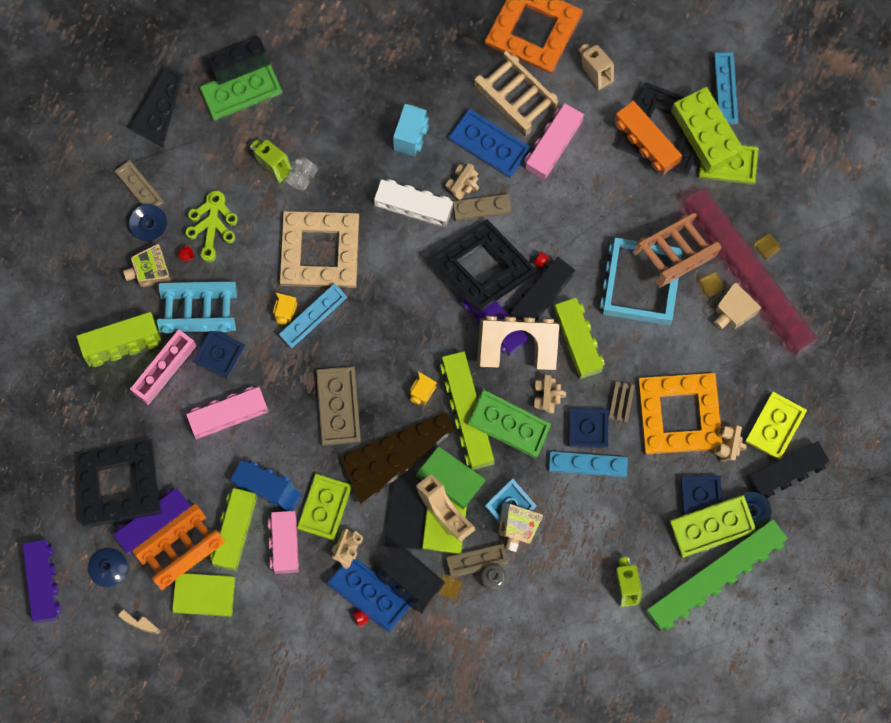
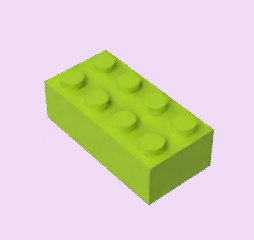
(707, 130)
(119, 339)

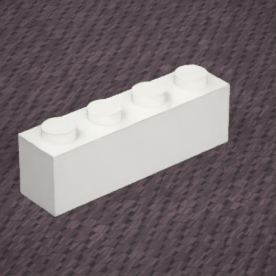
(413, 203)

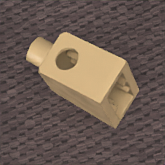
(597, 65)
(736, 308)

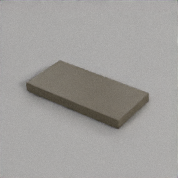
(338, 406)

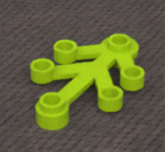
(212, 223)

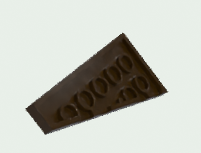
(388, 458)

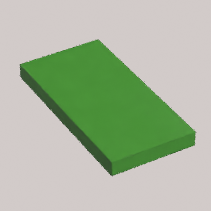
(240, 92)
(509, 424)

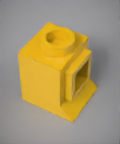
(284, 309)
(422, 389)

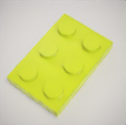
(776, 426)

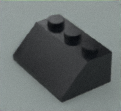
(238, 60)
(410, 579)

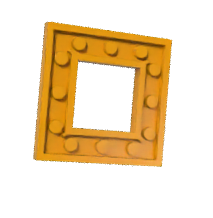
(697, 384)

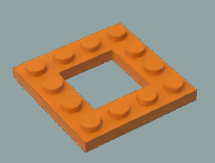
(541, 58)

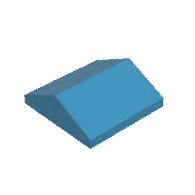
(511, 494)

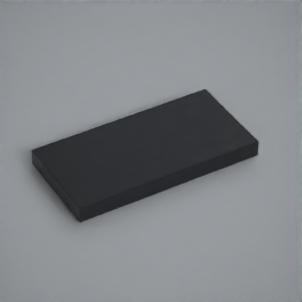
(406, 513)

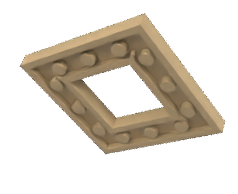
(318, 222)

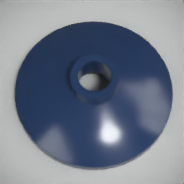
(145, 214)
(763, 514)
(117, 570)

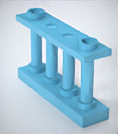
(192, 291)

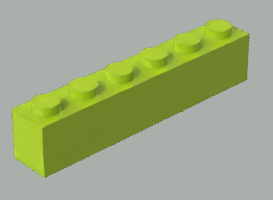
(463, 401)

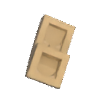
(143, 624)

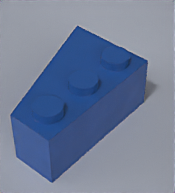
(266, 485)

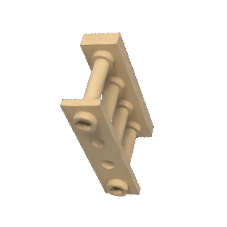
(510, 111)

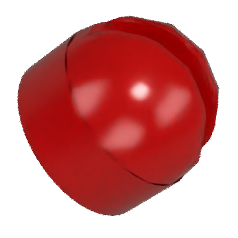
(185, 253)
(541, 259)
(360, 618)

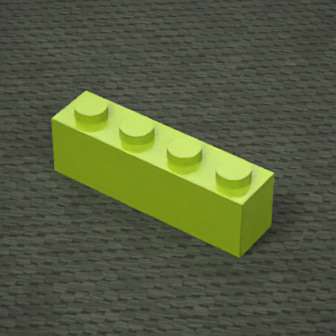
(578, 338)
(234, 529)

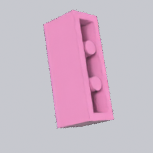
(284, 542)

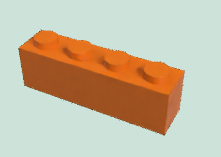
(648, 138)

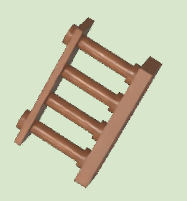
(680, 267)

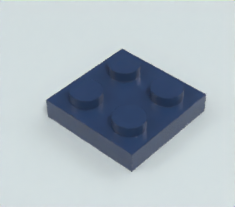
(219, 354)
(588, 428)
(700, 492)

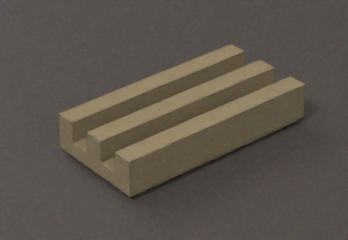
(624, 386)

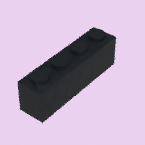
(544, 290)
(788, 470)

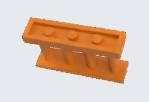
(169, 534)

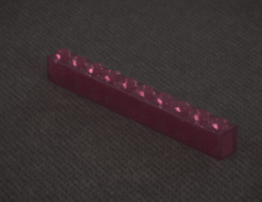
(750, 272)

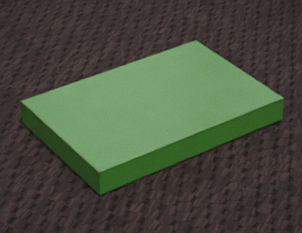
(458, 479)

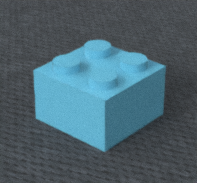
(410, 130)

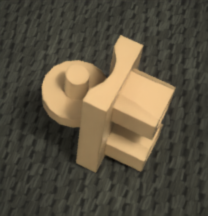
(465, 182)
(552, 394)
(732, 443)
(346, 547)

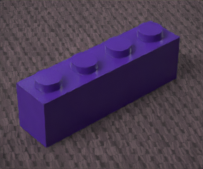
(513, 340)
(142, 528)
(41, 582)

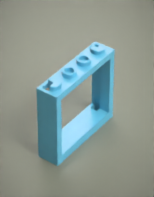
(635, 314)

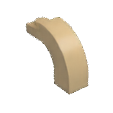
(442, 509)

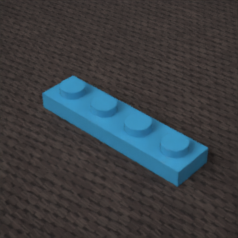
(726, 86)
(312, 315)
(588, 464)

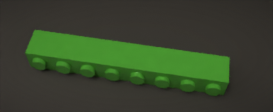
(716, 575)

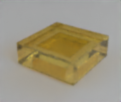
(767, 246)
(712, 285)
(451, 588)

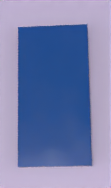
(489, 143)
(369, 595)

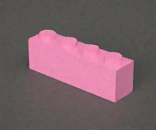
(554, 141)
(163, 367)
(227, 412)

